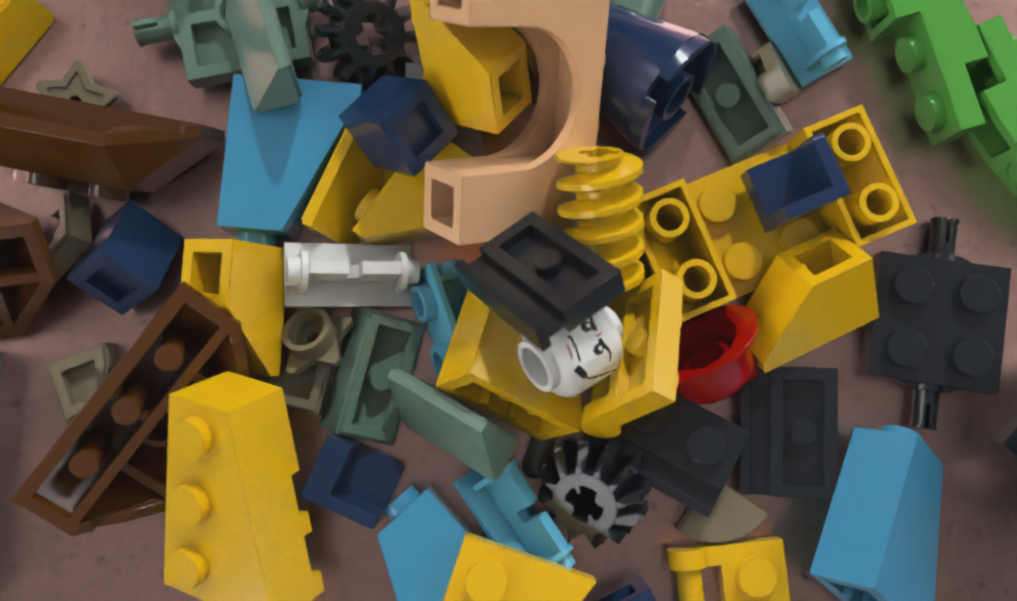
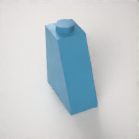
(278, 159)
(883, 520)
(422, 543)

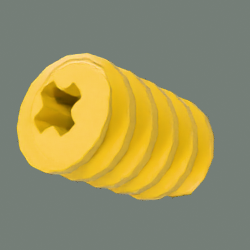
(606, 206)

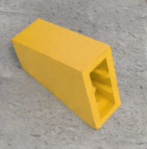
(487, 374)

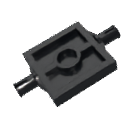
(937, 323)

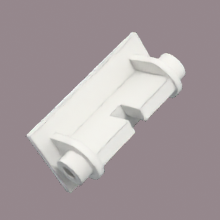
(348, 275)

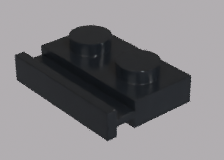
(540, 279)
(792, 433)
(685, 451)

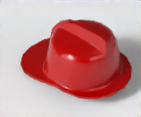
(716, 353)

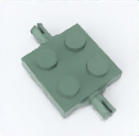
(206, 39)

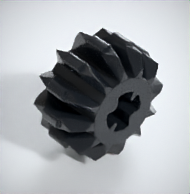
(385, 43)
(594, 489)

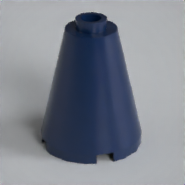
(650, 75)

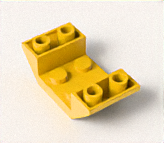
(716, 239)

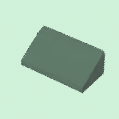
(262, 54)
(736, 103)
(360, 393)
(452, 425)

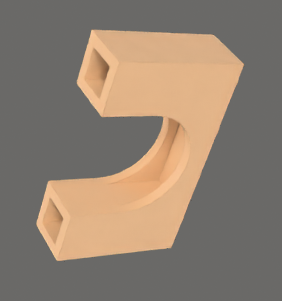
(485, 195)

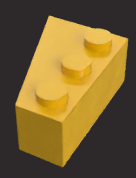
(233, 496)

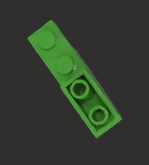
(935, 50)
(996, 92)

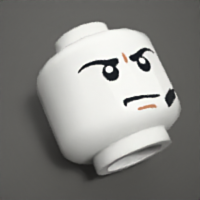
(575, 358)

